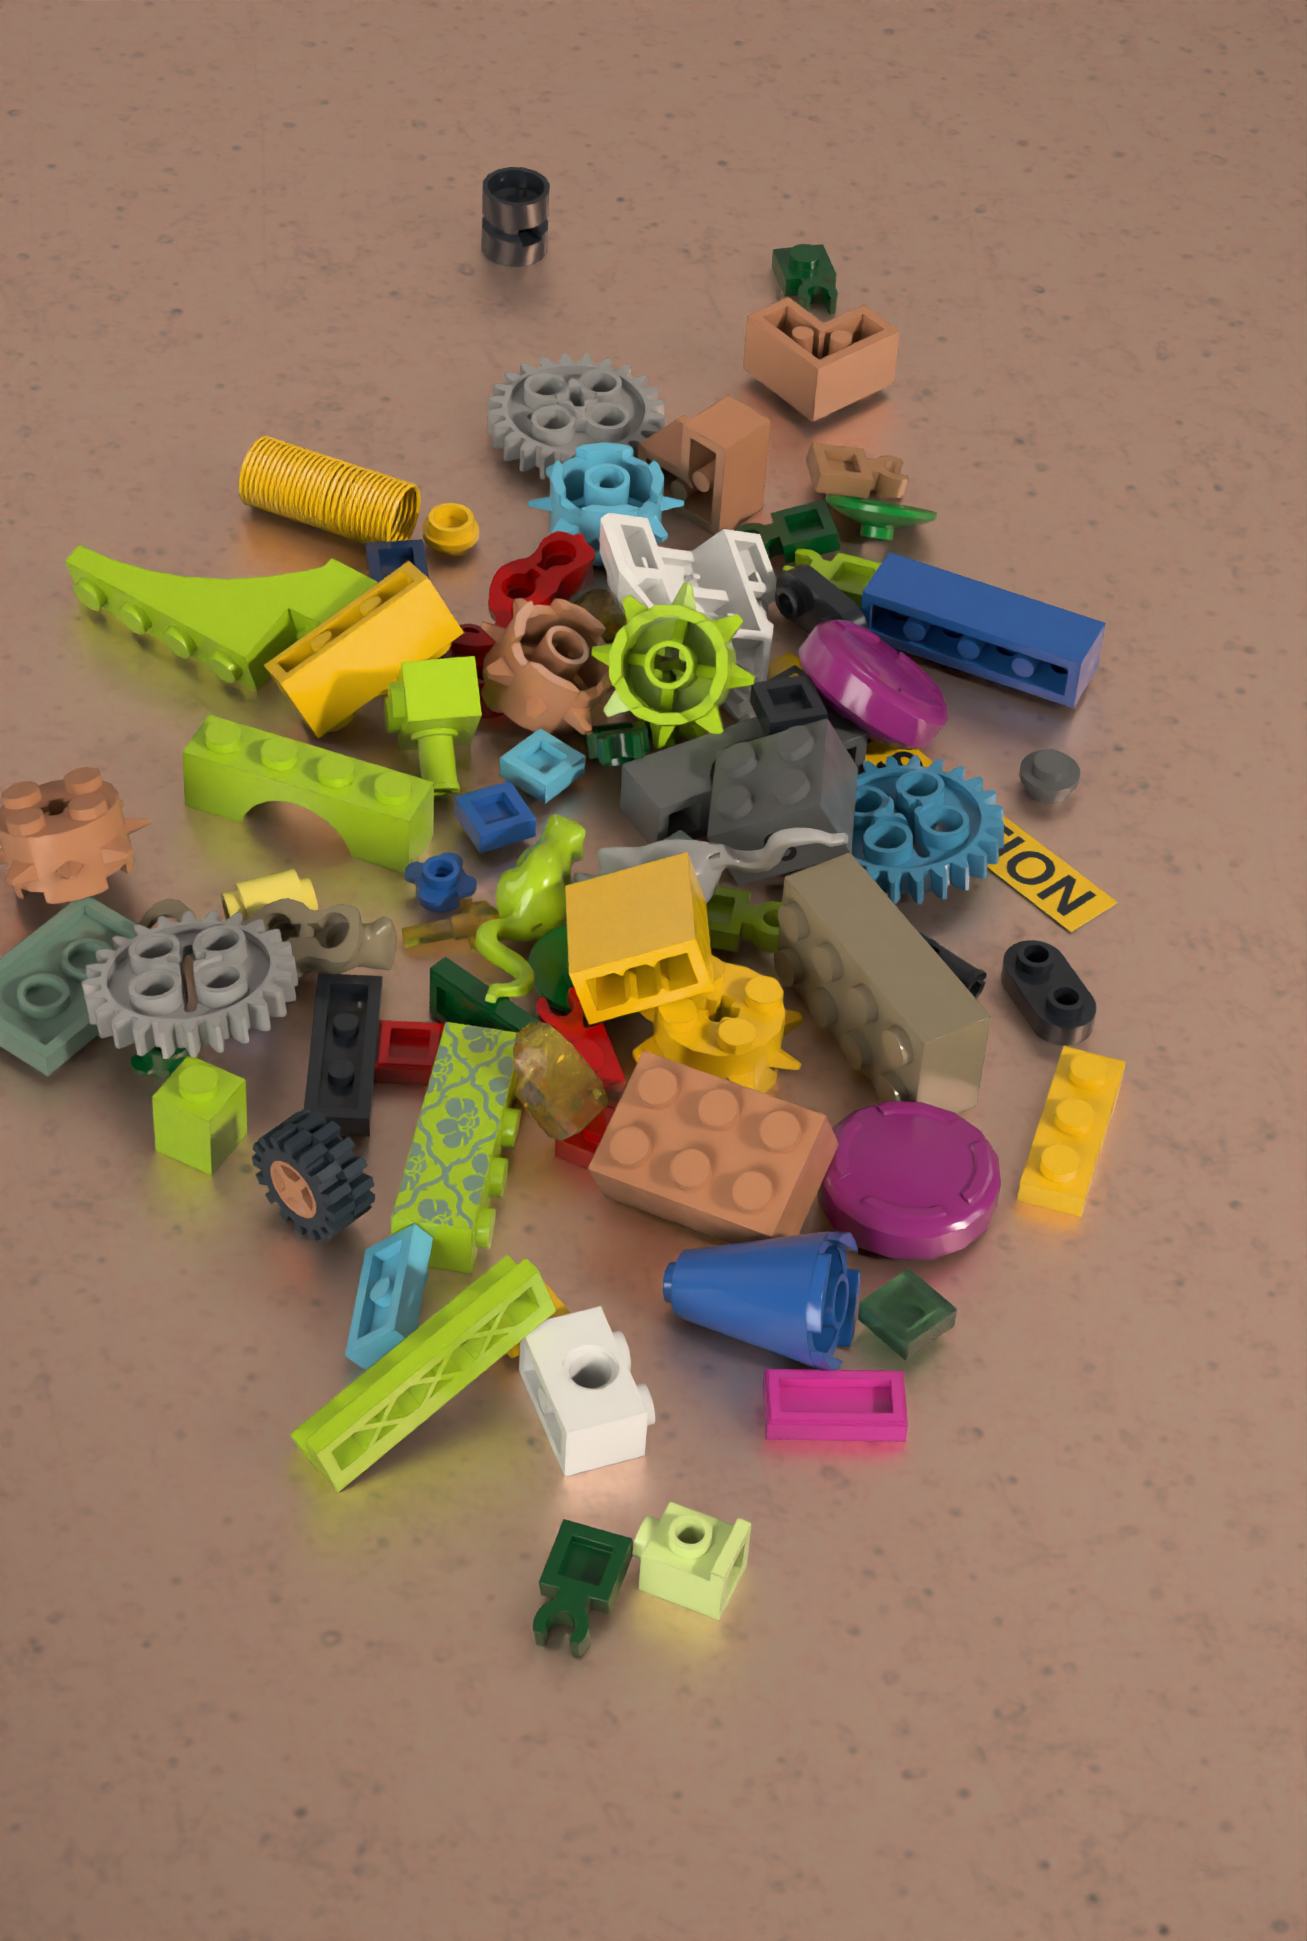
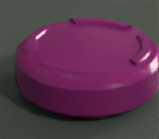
(873, 685)
(910, 1180)

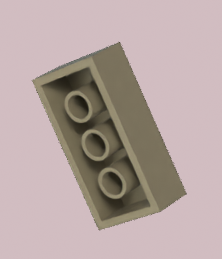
(880, 987)

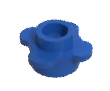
(440, 882)

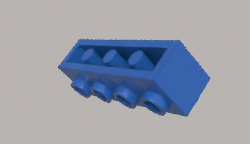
(983, 629)

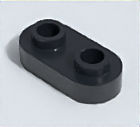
(811, 598)
(1048, 992)

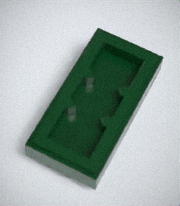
(460, 999)

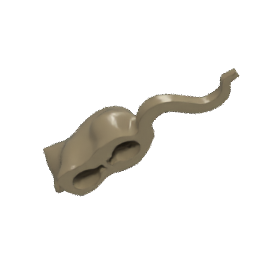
(319, 939)

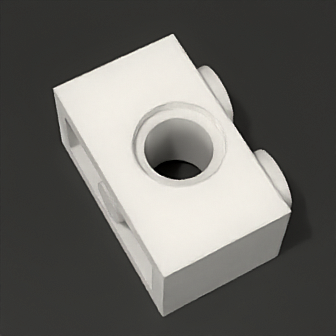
(585, 1391)

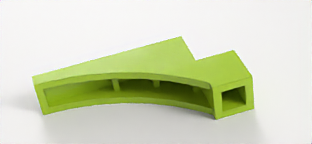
(219, 621)

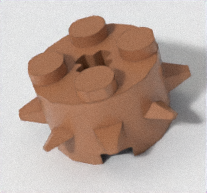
(545, 669)
(65, 836)

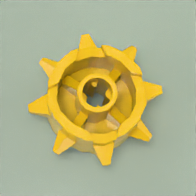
(728, 1030)

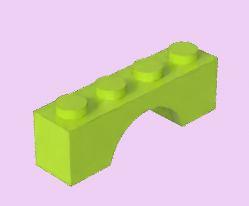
(374, 809)

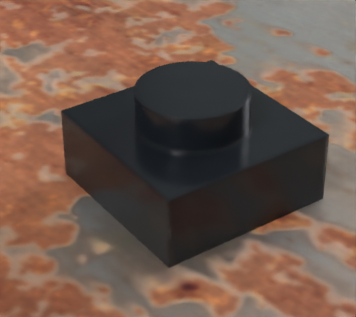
(786, 703)

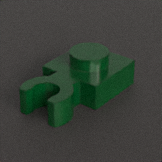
(806, 273)
(796, 528)
(617, 742)
(581, 1576)

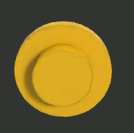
(450, 528)

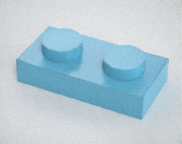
(389, 1295)

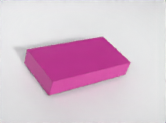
(834, 1405)

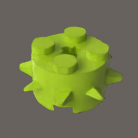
(646, 689)

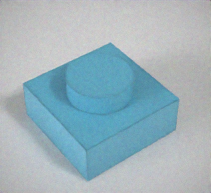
(542, 765)

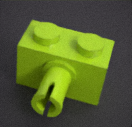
(432, 711)

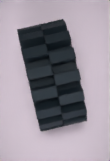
(313, 1175)

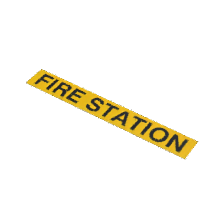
(1022, 861)

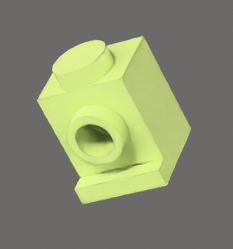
(692, 1558)

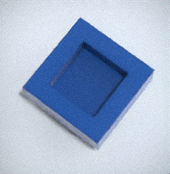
(495, 816)

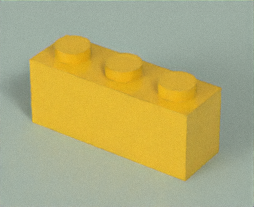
(362, 649)

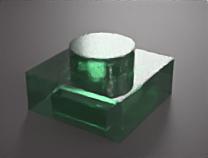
(907, 1314)

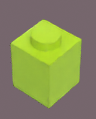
(200, 1115)

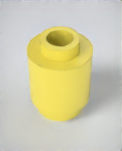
(260, 891)

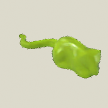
(530, 902)

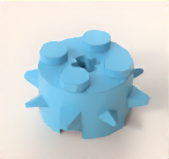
(600, 482)

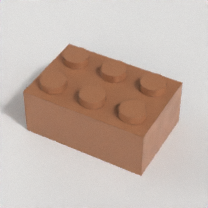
(712, 1153)

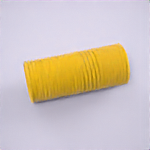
(317, 488)

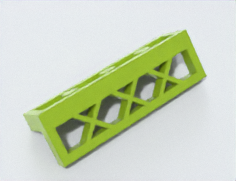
(424, 1371)

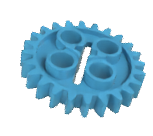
(947, 819)

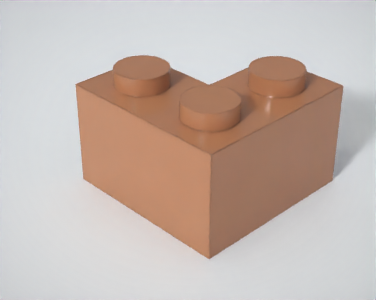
(820, 363)
(713, 463)

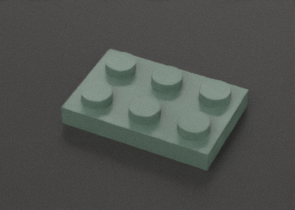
(42, 987)

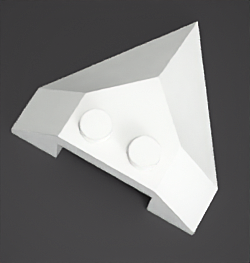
(727, 578)

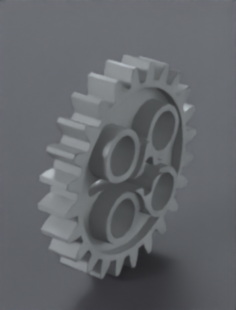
(570, 405)
(143, 993)

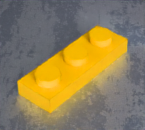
(1071, 1131)

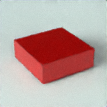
(406, 1051)

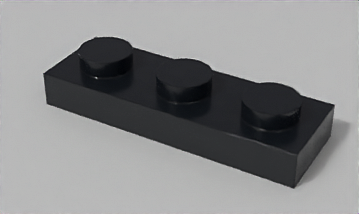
(344, 1050)

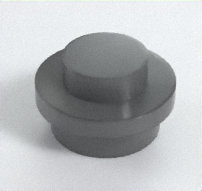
(1049, 776)

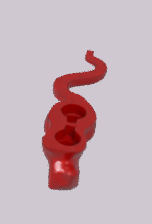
(555, 570)

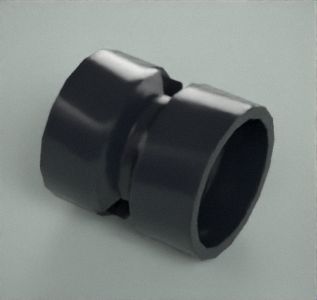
(515, 216)

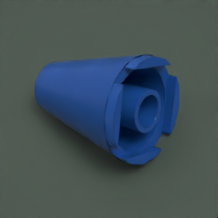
(772, 1293)

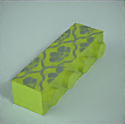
(460, 1145)

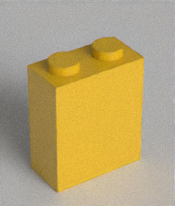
(638, 938)

